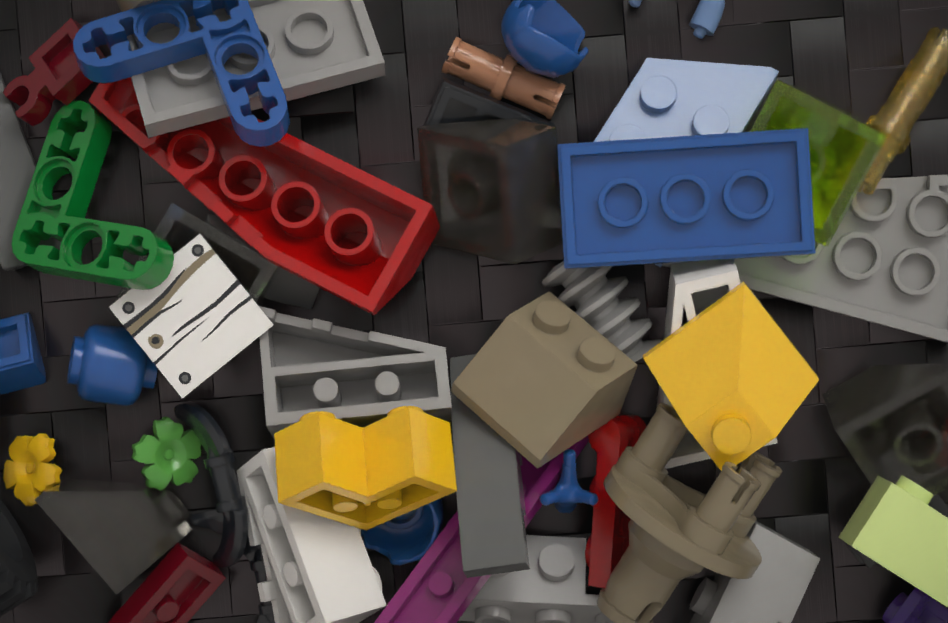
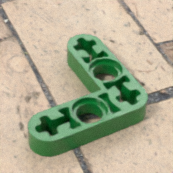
(65, 217)

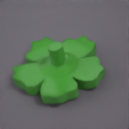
(167, 454)

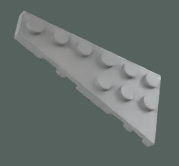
(880, 265)

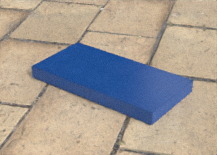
(686, 198)

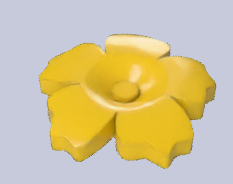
(29, 468)

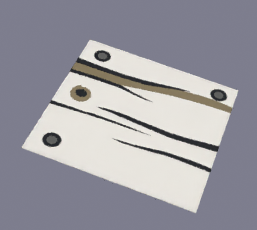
(192, 318)

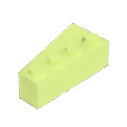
(903, 534)

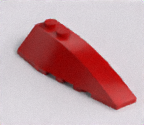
(291, 202)

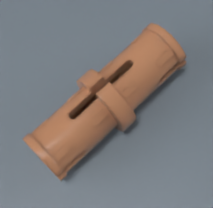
(503, 78)

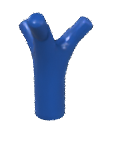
(568, 491)

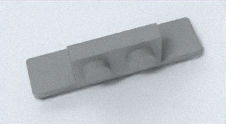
(545, 593)

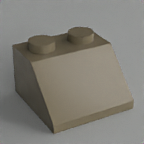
(545, 379)

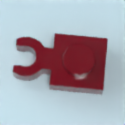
(54, 76)

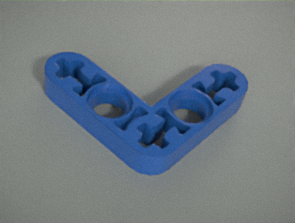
(213, 38)

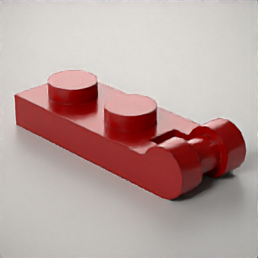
(609, 522)

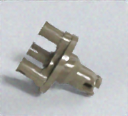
(676, 527)

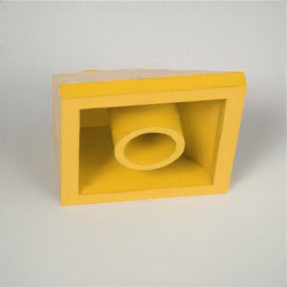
(732, 376)

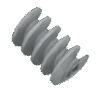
(599, 306)

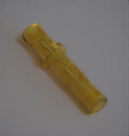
(907, 103)

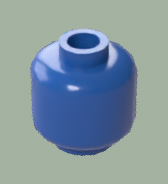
(109, 366)

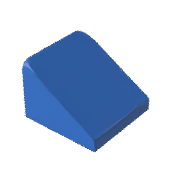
(19, 354)

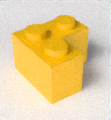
(364, 471)

